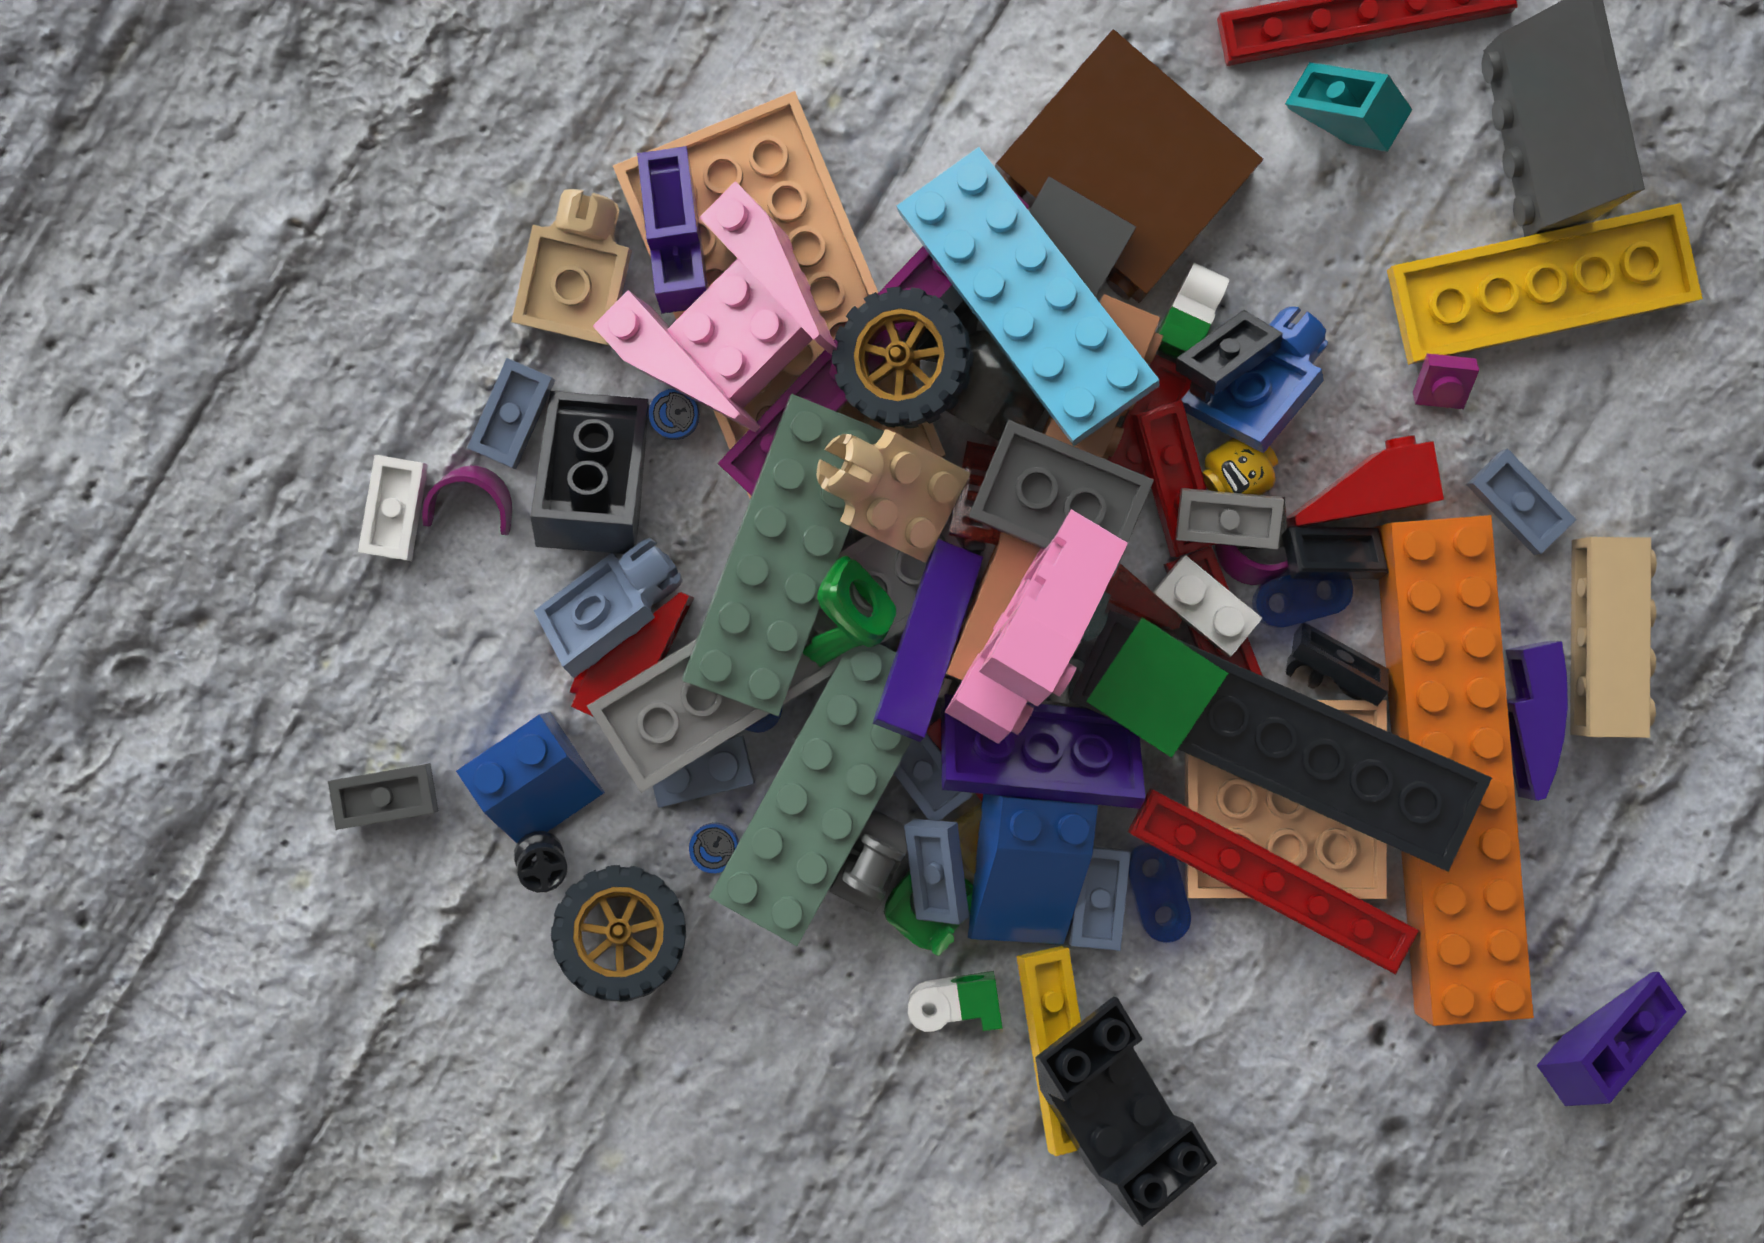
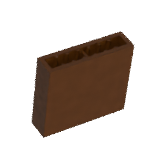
(1137, 150)

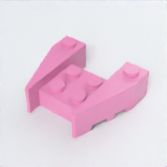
(738, 328)
(1038, 630)

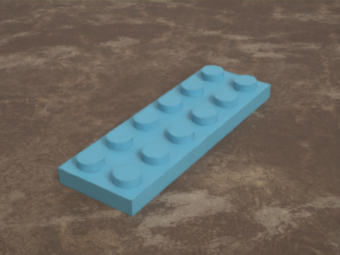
(1027, 296)

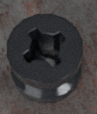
(543, 873)

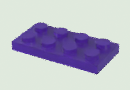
(1055, 757)

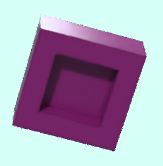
(1445, 381)

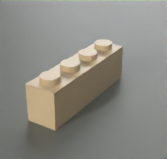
(1612, 637)

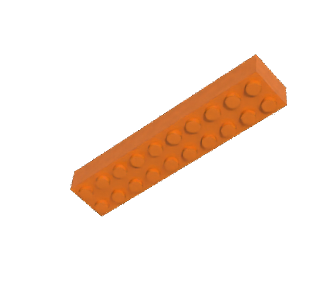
(1453, 700)

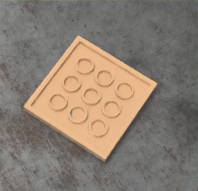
(1287, 828)

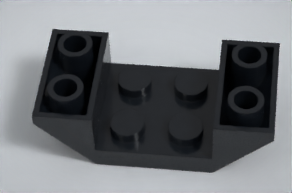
(1119, 1114)

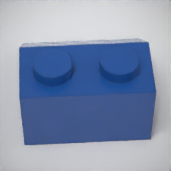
(531, 779)

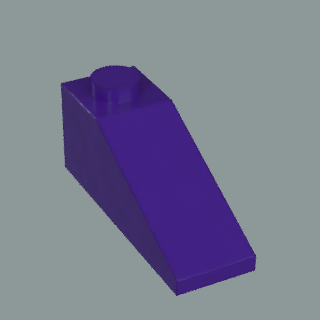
(1612, 1044)

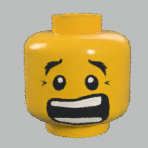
(1240, 469)

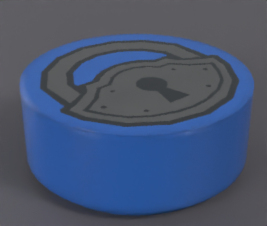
(673, 414)
(712, 847)

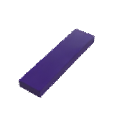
(928, 641)

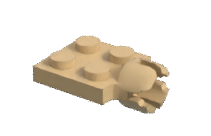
(573, 269)
(893, 490)

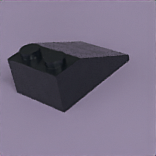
(590, 473)

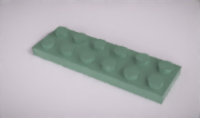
(776, 564)
(816, 802)

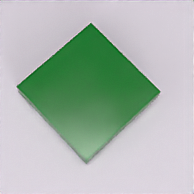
(1157, 687)

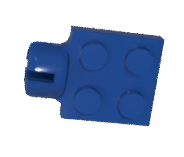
(1271, 394)

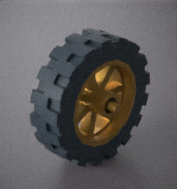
(883, 313)
(583, 898)

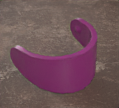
(481, 477)
(1246, 570)

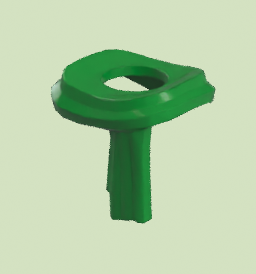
(852, 627)
(922, 933)

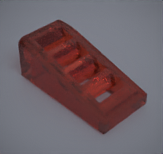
(974, 457)
(1136, 598)

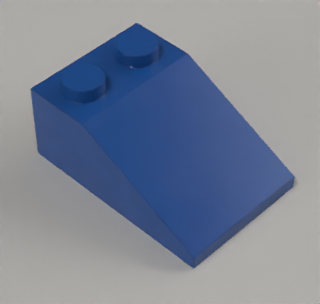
(1029, 868)

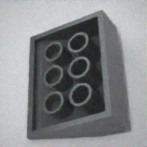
(1562, 117)

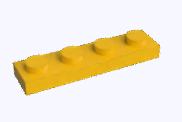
(1050, 1013)

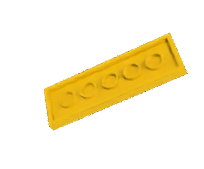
(1544, 283)

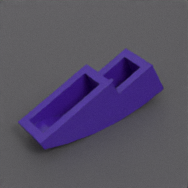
(672, 228)
(1537, 715)

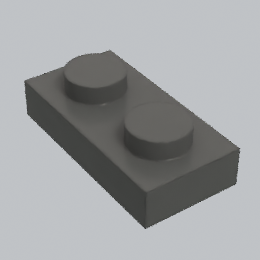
(383, 796)

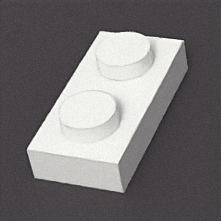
(393, 508)
(1207, 606)

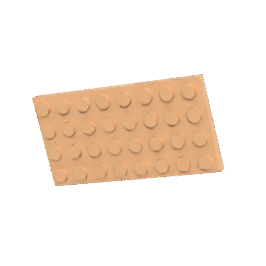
(782, 169)

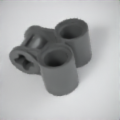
(871, 863)

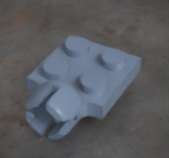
(607, 604)

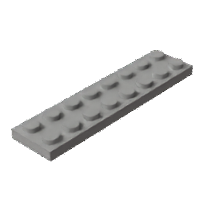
(667, 723)

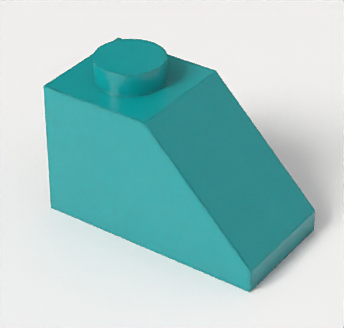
(1351, 104)

